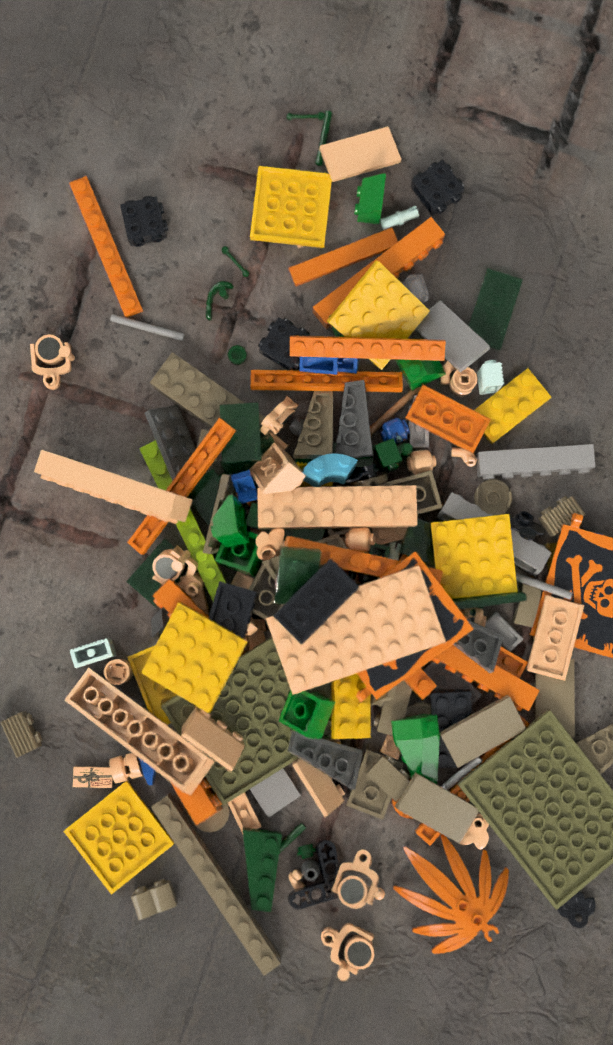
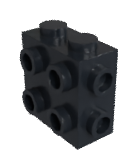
(437, 187)
(144, 221)
(277, 343)

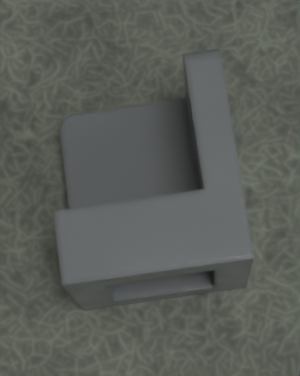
(159, 623)

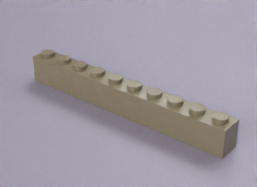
(217, 883)

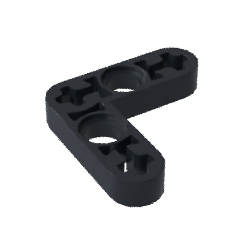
(328, 879)

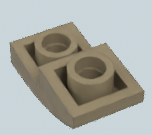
(527, 610)

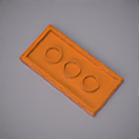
(447, 419)

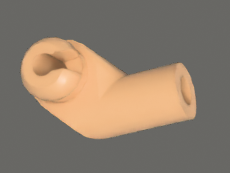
(469, 458)

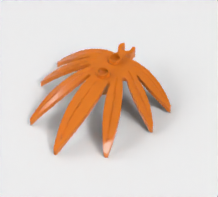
(467, 910)

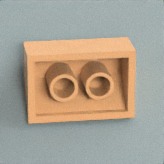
(276, 471)
(213, 738)
(320, 786)

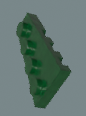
(262, 858)

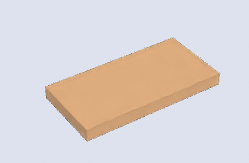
(360, 154)
(555, 637)

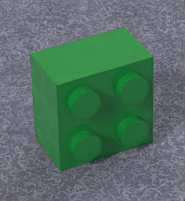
(241, 557)

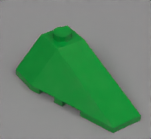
(418, 744)

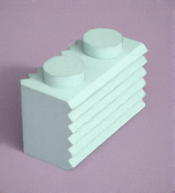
(490, 377)
(92, 652)

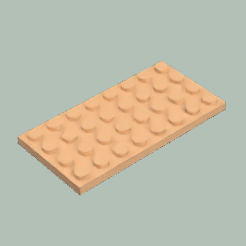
(371, 628)

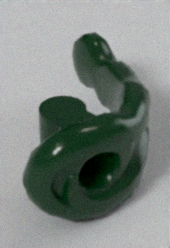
(221, 287)

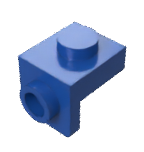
(245, 486)

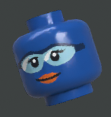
(395, 429)

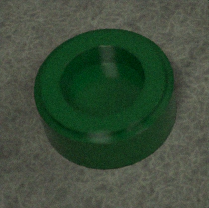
(237, 355)

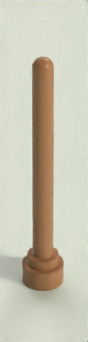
(393, 410)

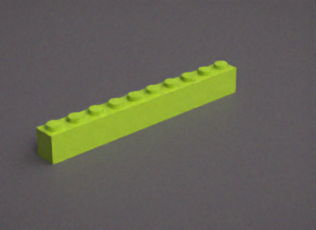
(190, 528)

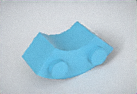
(329, 469)

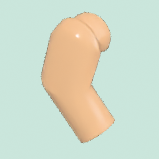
(448, 368)
(294, 878)

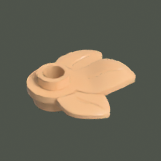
(270, 542)
(476, 833)

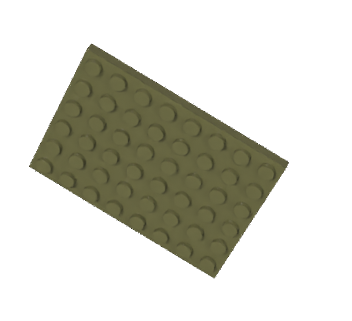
(252, 708)
(547, 807)

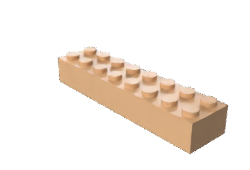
(113, 487)
(338, 508)
(140, 731)

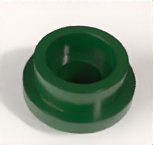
(306, 851)

